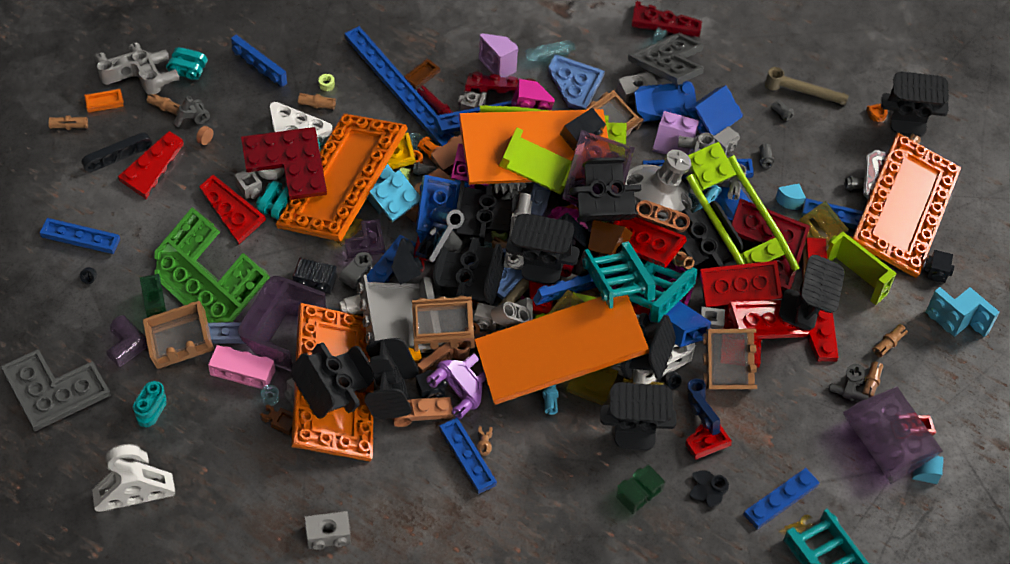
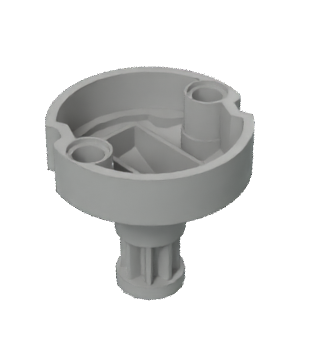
(662, 184)

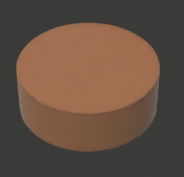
(204, 135)

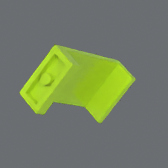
(536, 163)
(863, 264)

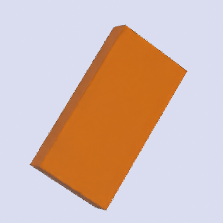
(104, 100)

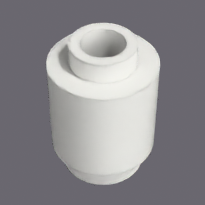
(351, 305)

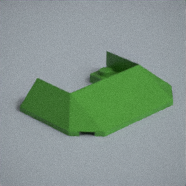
(192, 282)

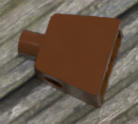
(607, 238)

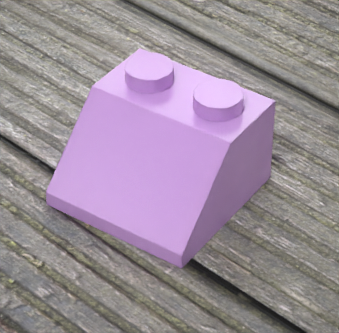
(498, 54)
(670, 129)

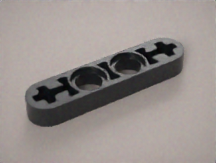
(135, 145)

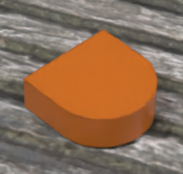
(877, 113)

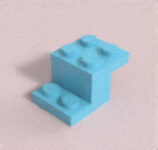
(393, 194)
(965, 310)

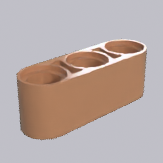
(672, 216)

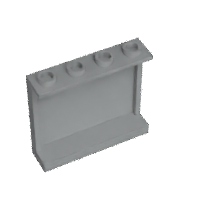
(389, 309)

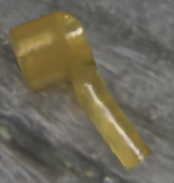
(801, 523)

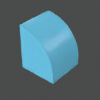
(791, 197)
(930, 471)

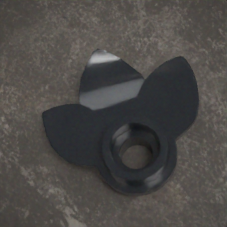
(706, 487)

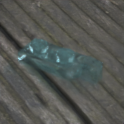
(548, 50)

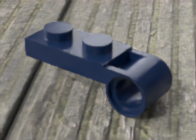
(700, 407)

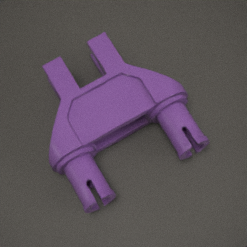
(462, 380)

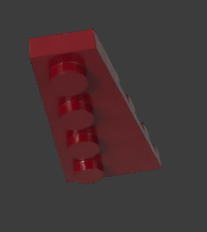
(651, 19)
(494, 81)

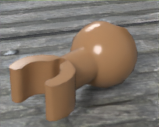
(484, 446)

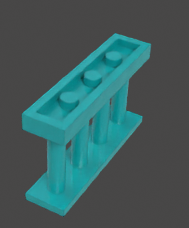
(632, 265)
(667, 299)
(805, 555)

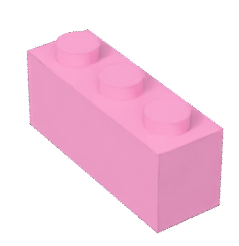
(241, 367)

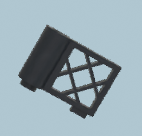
(443, 222)

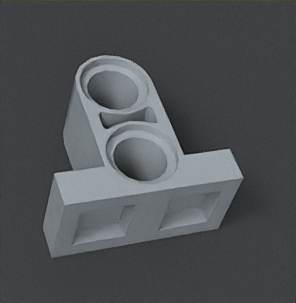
(512, 313)

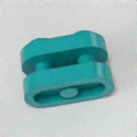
(187, 63)
(270, 200)
(150, 404)

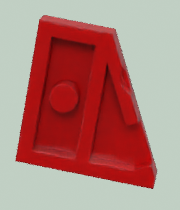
(704, 443)

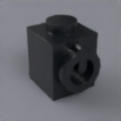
(939, 266)
(426, 390)

